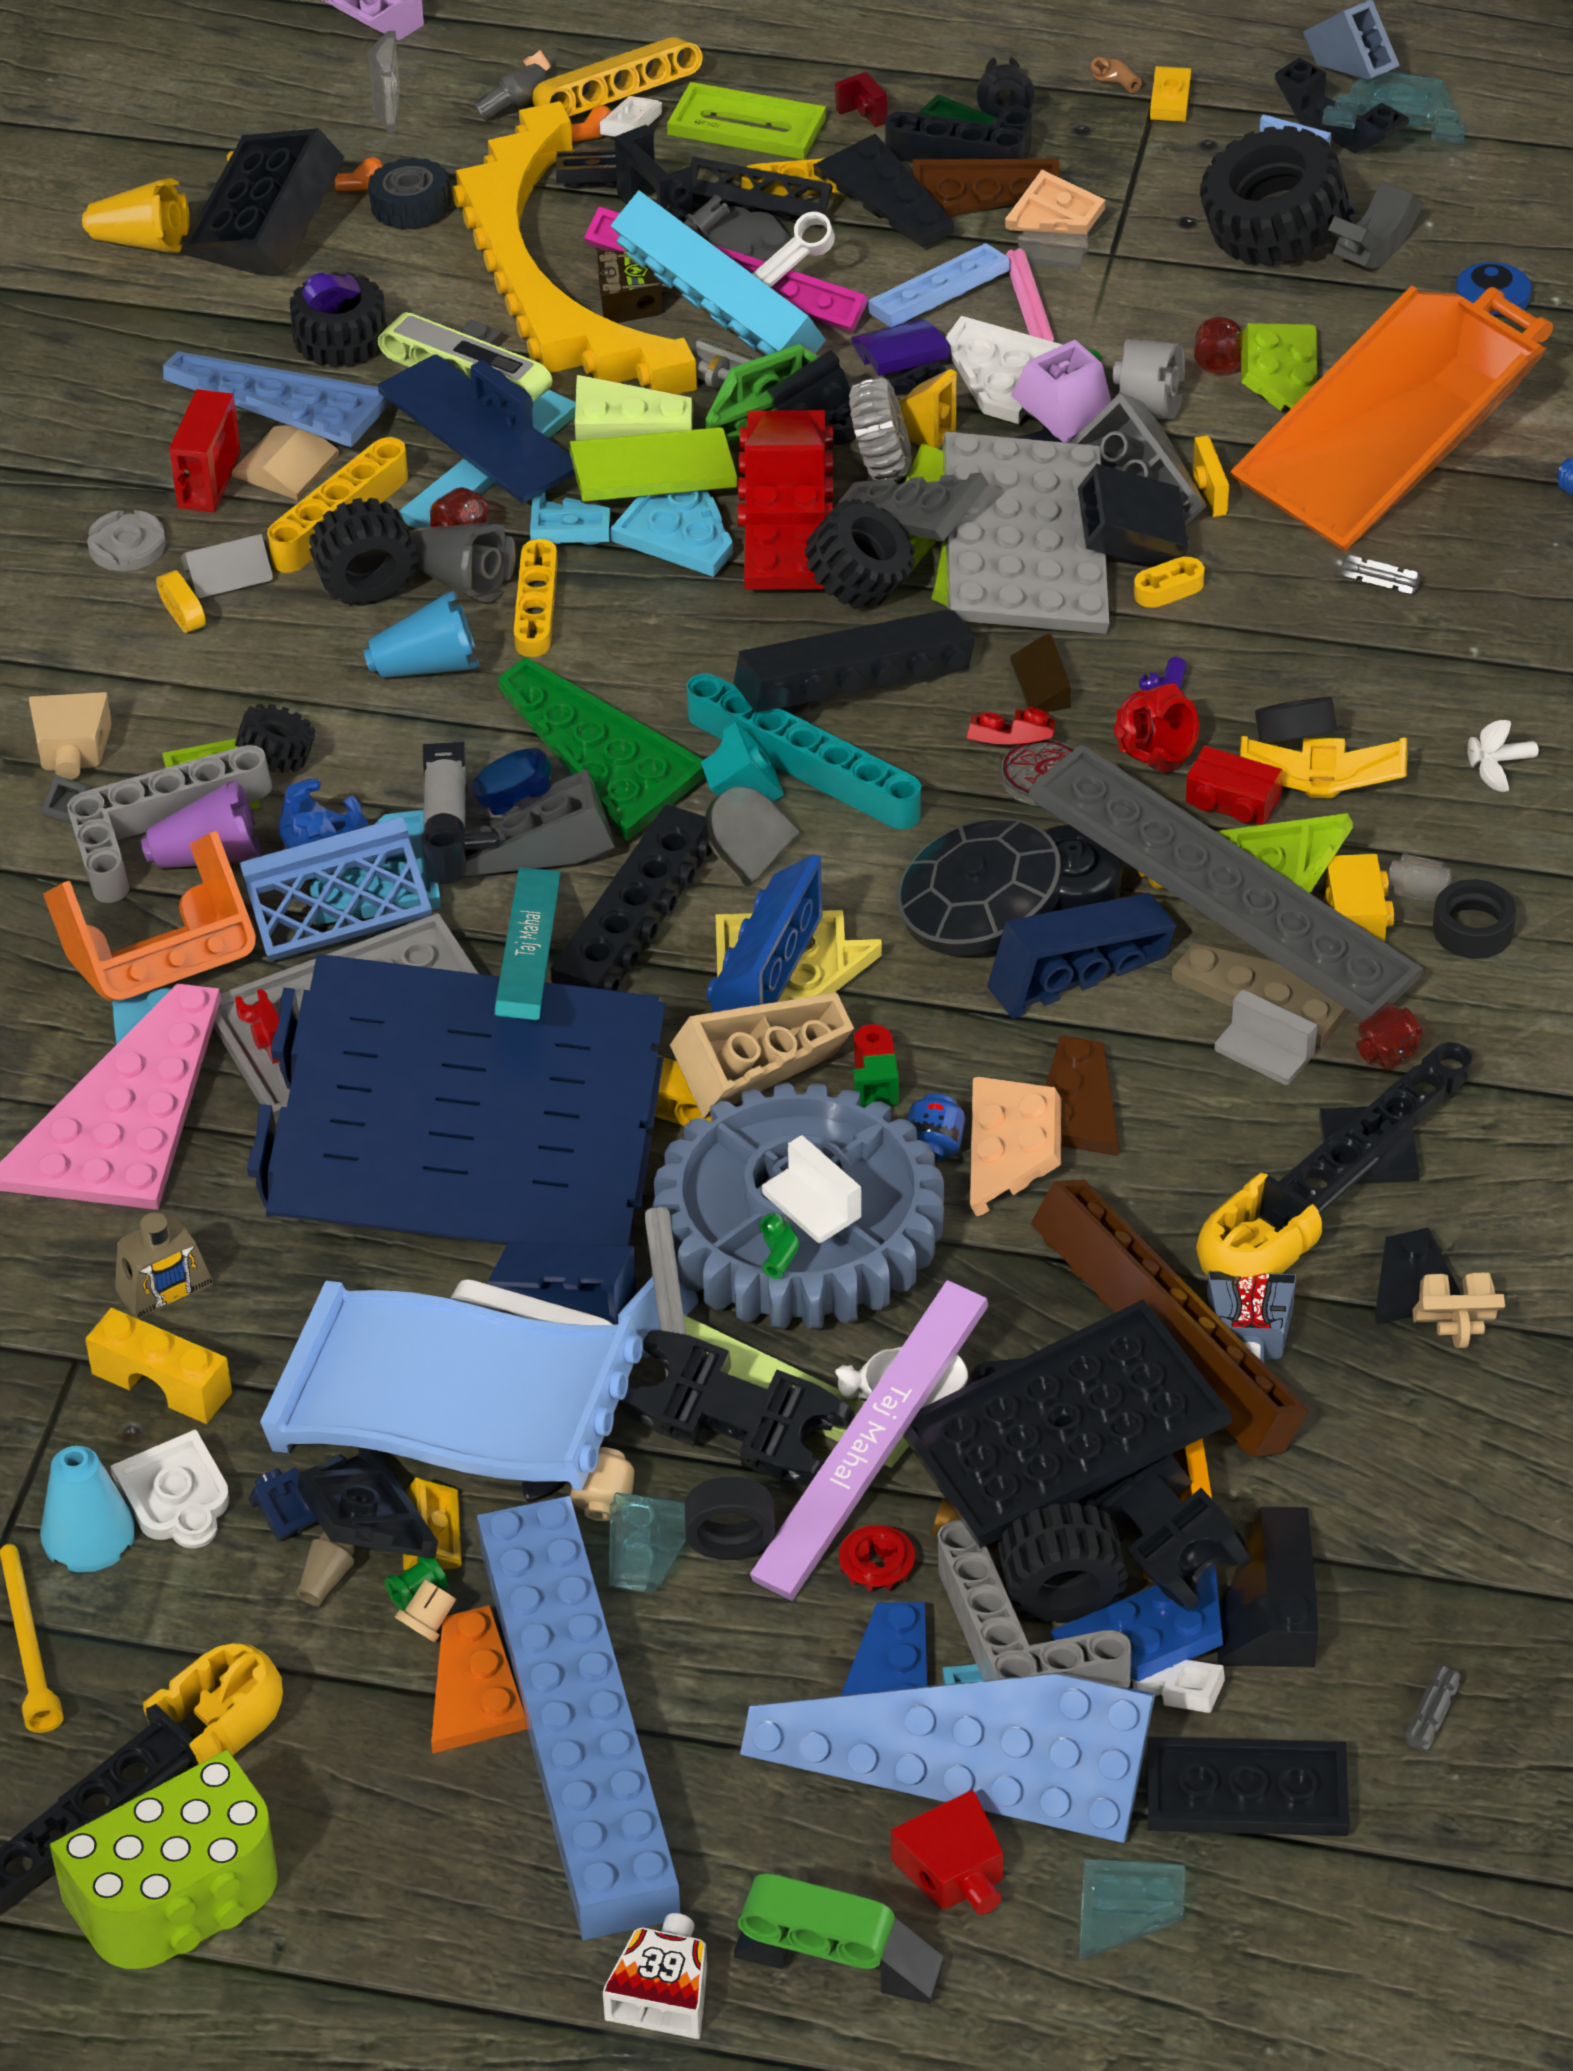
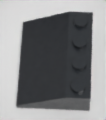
(264, 201)

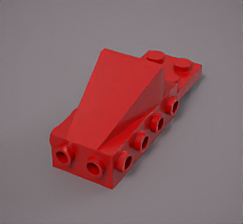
(783, 494)

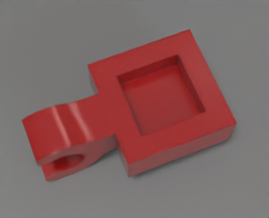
(264, 1020)

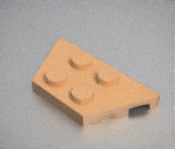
(1012, 1137)

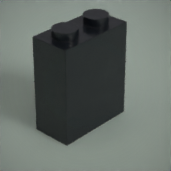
(1132, 516)

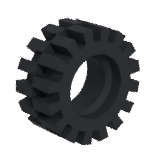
(279, 735)

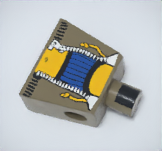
(158, 1265)

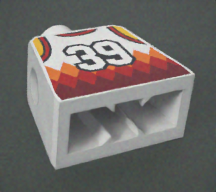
(660, 1980)

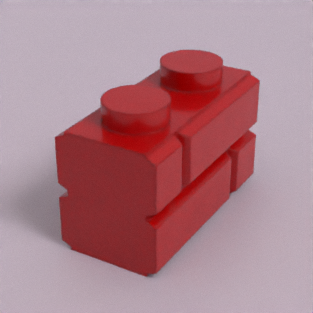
(1234, 786)

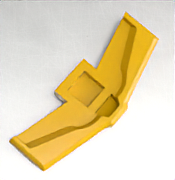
(1327, 768)

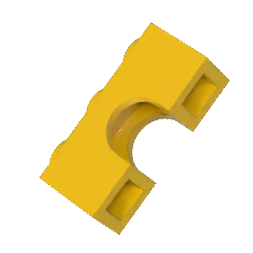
(189, 1374)

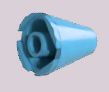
(424, 642)

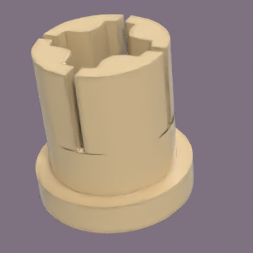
(427, 1610)

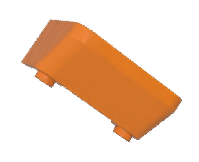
(213, 934)

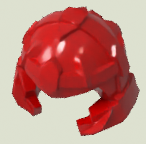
(1158, 727)

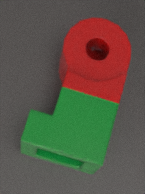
(875, 1066)

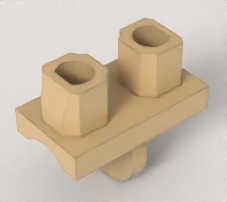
(1464, 1311)

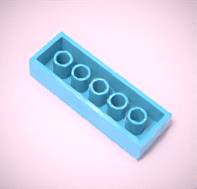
(712, 279)

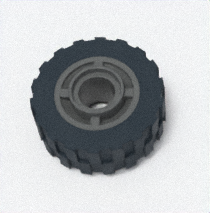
(409, 193)

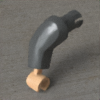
(515, 87)

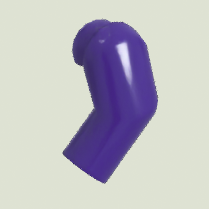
(1173, 673)

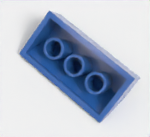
(771, 939)

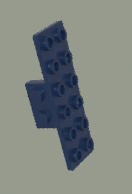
(481, 421)

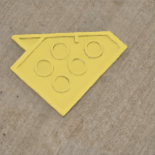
(826, 962)

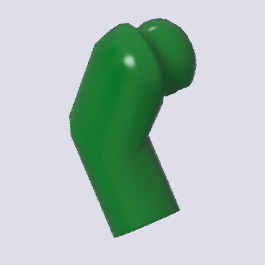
(781, 1242)

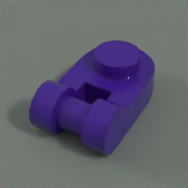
(328, 291)

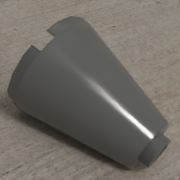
(466, 557)

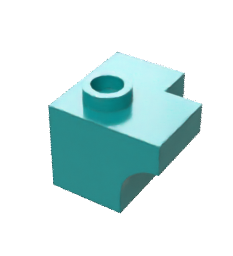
(741, 764)

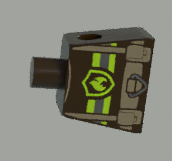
(628, 289)

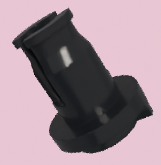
(1003, 77)

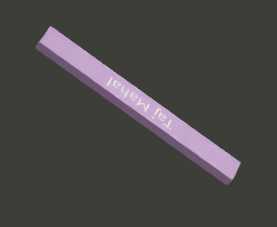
(869, 1440)

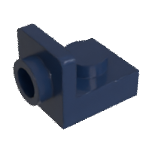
(282, 1503)

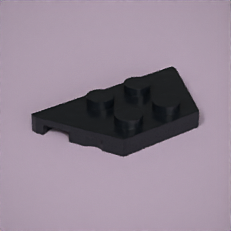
(365, 1505)

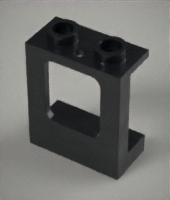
(639, 171)

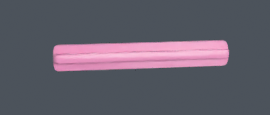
(1028, 295)

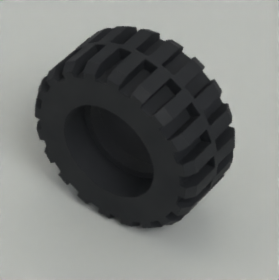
(1266, 165)

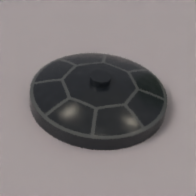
(975, 881)

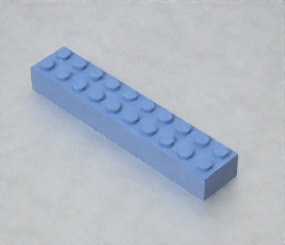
(578, 1719)

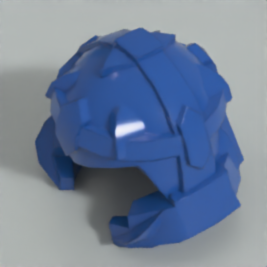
(308, 821)

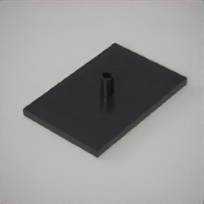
(1064, 1421)

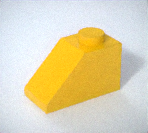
(931, 409)

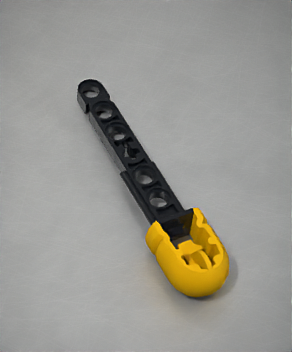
(1248, 1247)
(230, 1691)

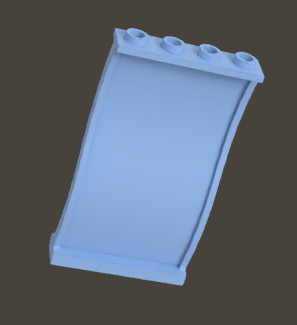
(453, 1385)

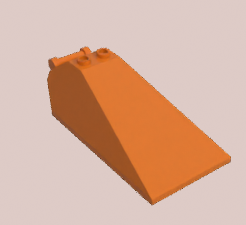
(1392, 410)

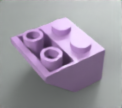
(385, 15)
(1063, 389)

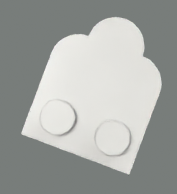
(174, 1490)

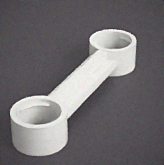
(796, 249)

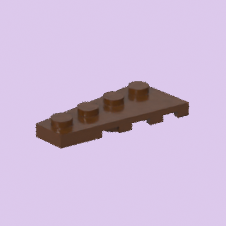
(979, 184)

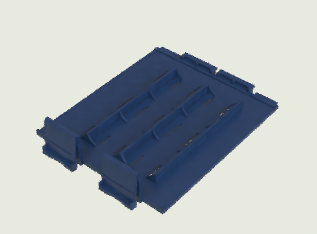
(514, 1095)

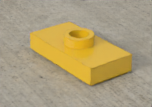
(1170, 94)
(1210, 476)

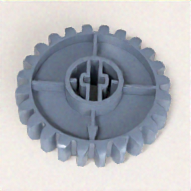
(718, 1202)

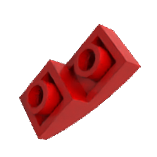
(1025, 728)

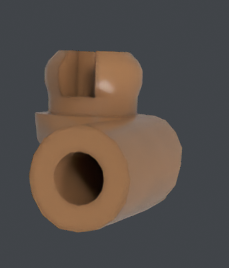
(1115, 72)

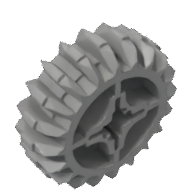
(880, 429)

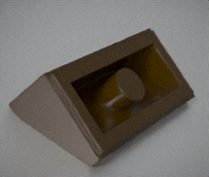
(1042, 675)

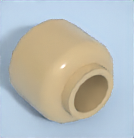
(610, 1476)

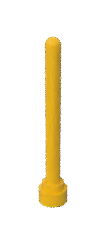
(41, 1706)

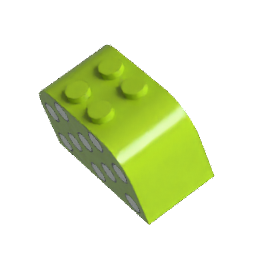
(169, 1865)

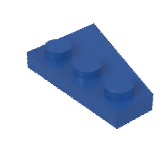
(891, 1650)

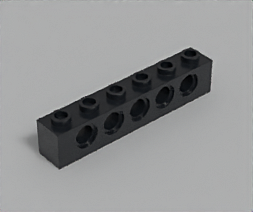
(635, 902)

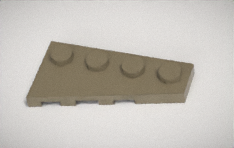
(1225, 973)

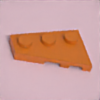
(474, 1684)

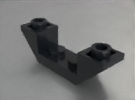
(1305, 92)
(907, 1965)

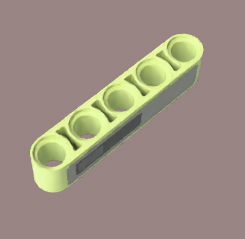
(417, 338)

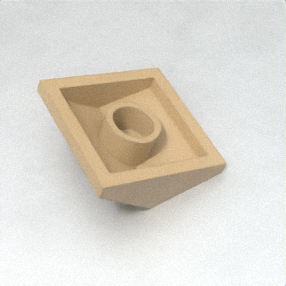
(286, 461)

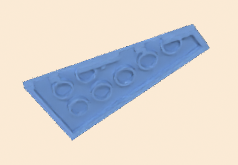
(308, 402)

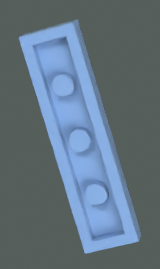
(938, 285)

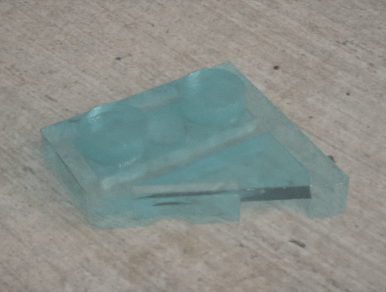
(643, 1540)
(1127, 1902)

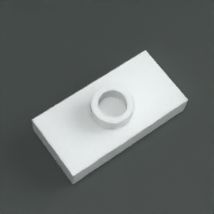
(630, 115)

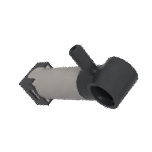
(444, 814)

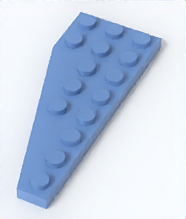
(1026, 1745)

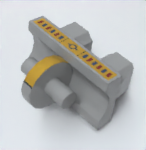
(716, 360)

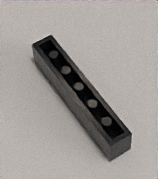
(853, 660)

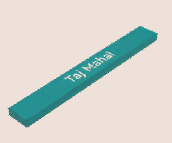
(528, 944)

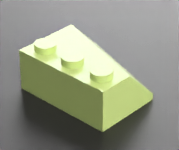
(620, 409)

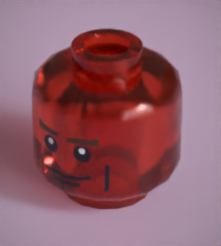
(1218, 345)
(458, 508)
(1389, 1036)

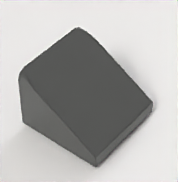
(58, 797)

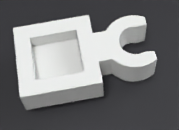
(1186, 1685)

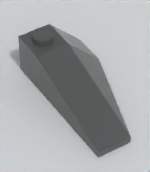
(1138, 444)
(554, 831)

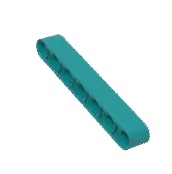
(809, 753)

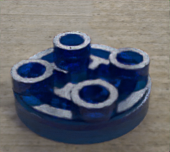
(512, 779)

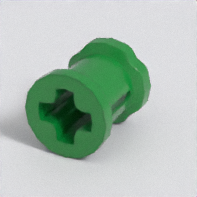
(404, 1587)

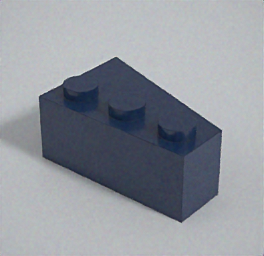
(574, 1276)

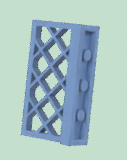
(327, 857)

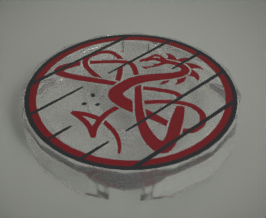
(1028, 763)

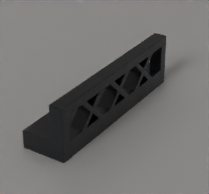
(783, 208)

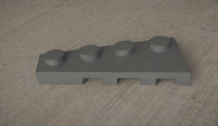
(922, 506)

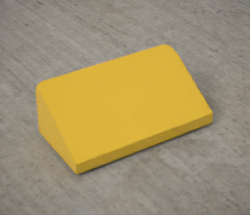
(440, 1511)

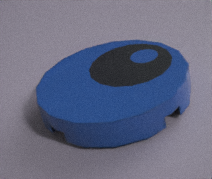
(1506, 278)

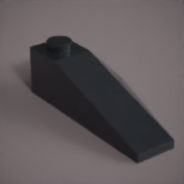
(1273, 1599)

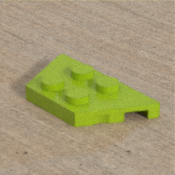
(1279, 361)
(1295, 847)

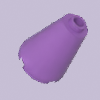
(220, 811)

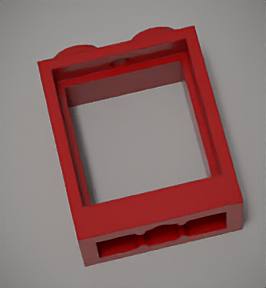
(207, 448)

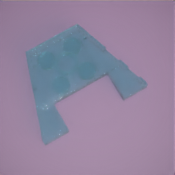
(1414, 96)

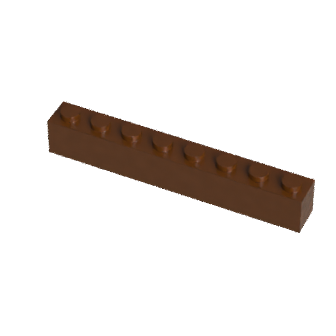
(1126, 1270)

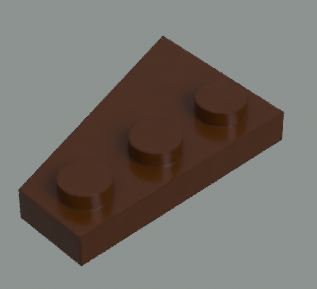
(1085, 1094)

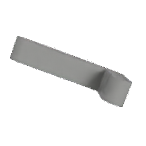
(139, 802)
(995, 1630)

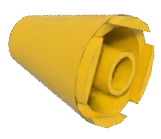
(141, 217)

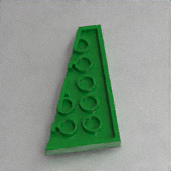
(628, 762)

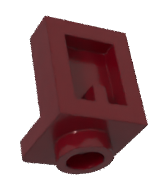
(863, 94)

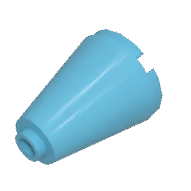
(84, 1513)

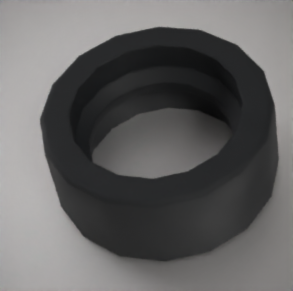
(1296, 719)
(1470, 941)
(729, 1496)

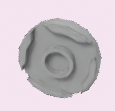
(126, 540)

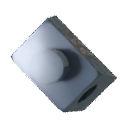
(1254, 1309)

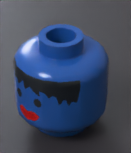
(938, 1123)

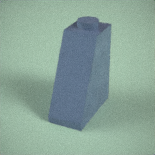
(1353, 43)

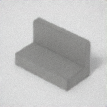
(228, 566)
(1267, 1038)

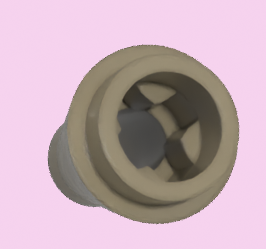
(323, 1569)

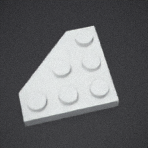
(992, 363)

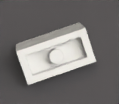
(814, 1192)

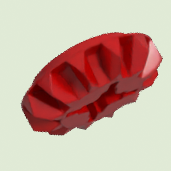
(888, 1545)

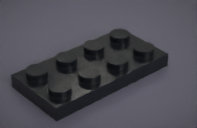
(1247, 1786)

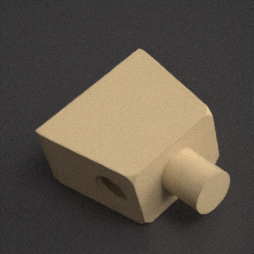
(71, 731)

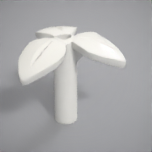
(1493, 750)

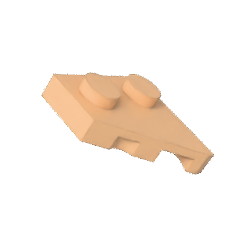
(1055, 207)

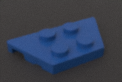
(1157, 1627)

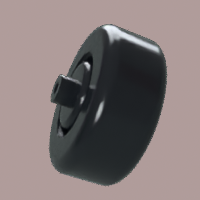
(1089, 869)

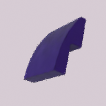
(901, 346)

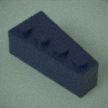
(1076, 948)

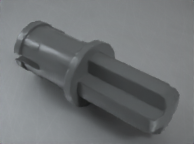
(705, 218)

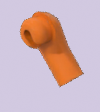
(591, 127)
(359, 178)

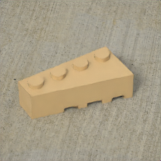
(757, 1046)

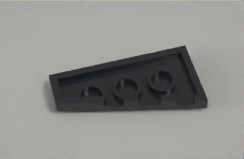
(887, 188)

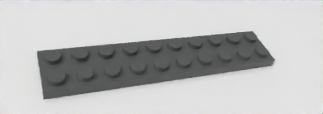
(1225, 883)

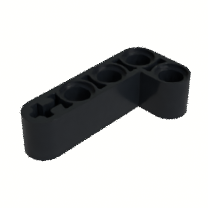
(936, 137)

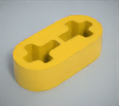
(1168, 582)
(181, 601)

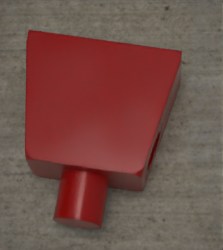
(951, 1854)

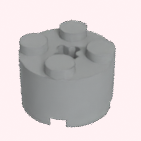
(1152, 375)

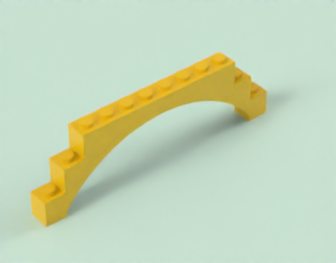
(556, 327)

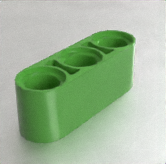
(816, 1921)

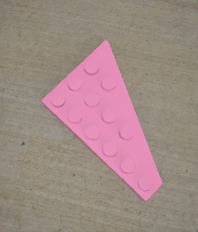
(125, 1118)

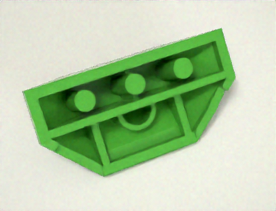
(747, 388)

